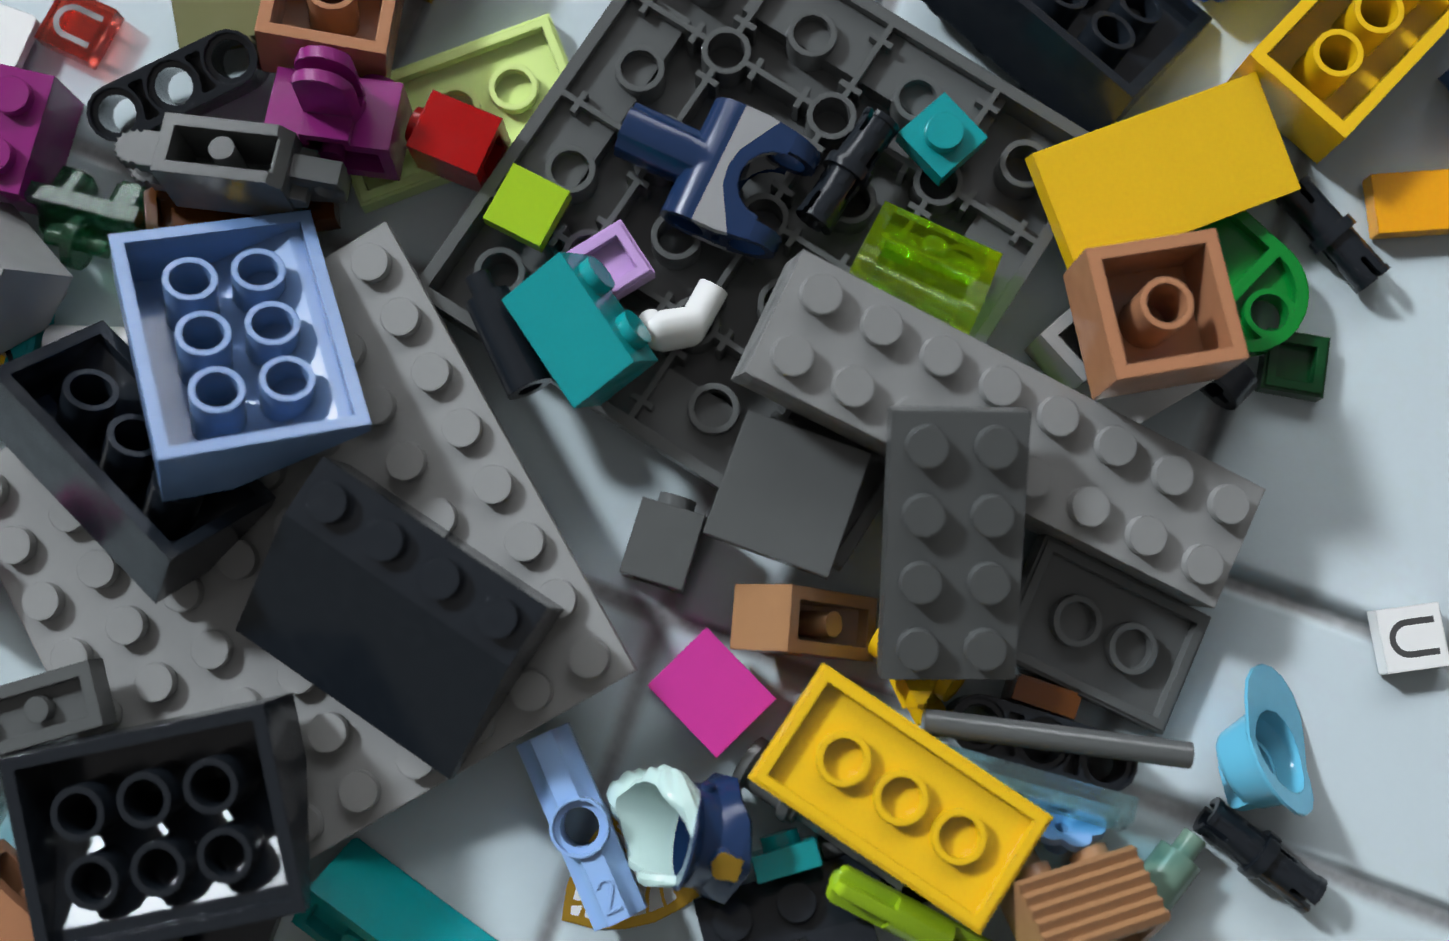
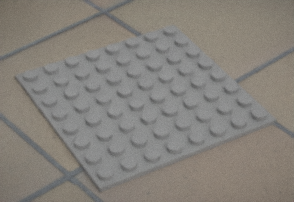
(428, 445)

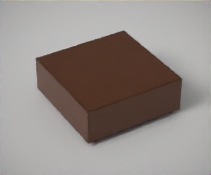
(1041, 696)

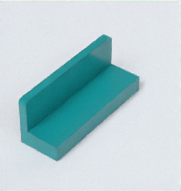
(374, 900)

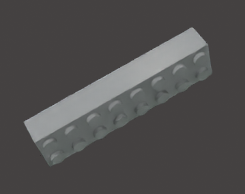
(1093, 475)

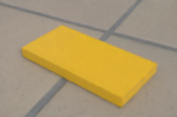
(1164, 170)
(900, 798)

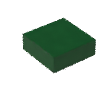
(1295, 367)

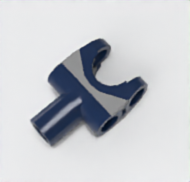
(713, 167)

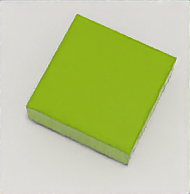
(527, 207)

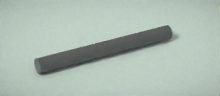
(1058, 738)

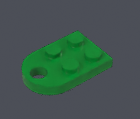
(1262, 271)

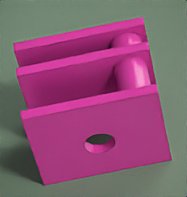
(711, 692)

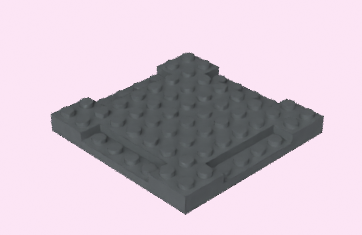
(815, 73)

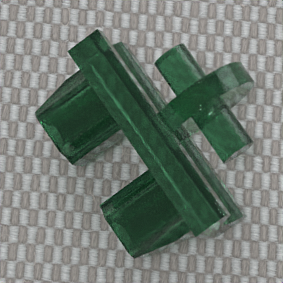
(79, 220)

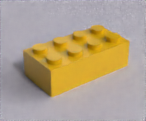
(1338, 61)

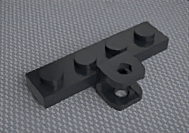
(788, 910)

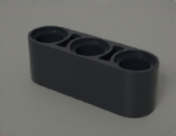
(149, 84)
(1057, 763)

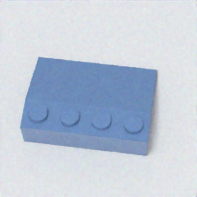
(235, 349)

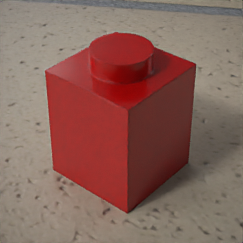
(456, 140)

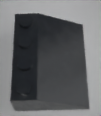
(1079, 54)
(393, 615)
(164, 825)

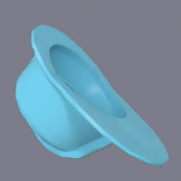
(1265, 749)

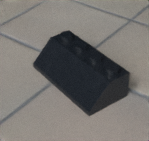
(84, 435)

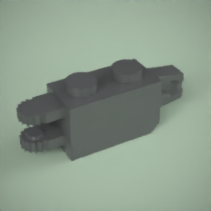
(231, 166)

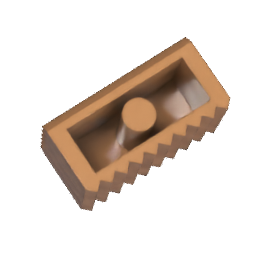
(1091, 899)

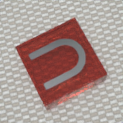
(80, 30)

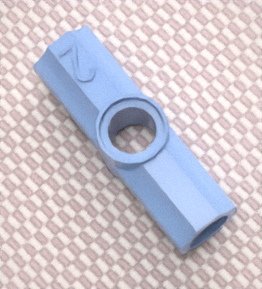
(597, 867)

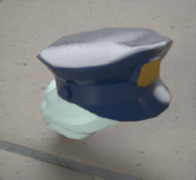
(683, 830)

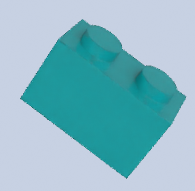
(581, 328)

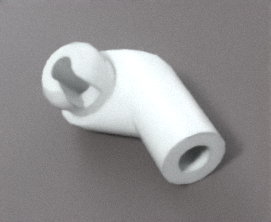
(685, 325)

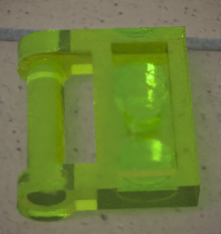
(933, 254)

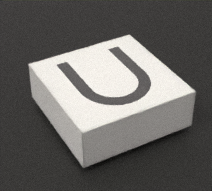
(1408, 638)

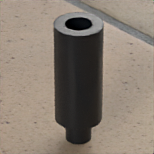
(506, 345)

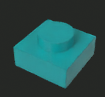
(941, 139)
(784, 855)

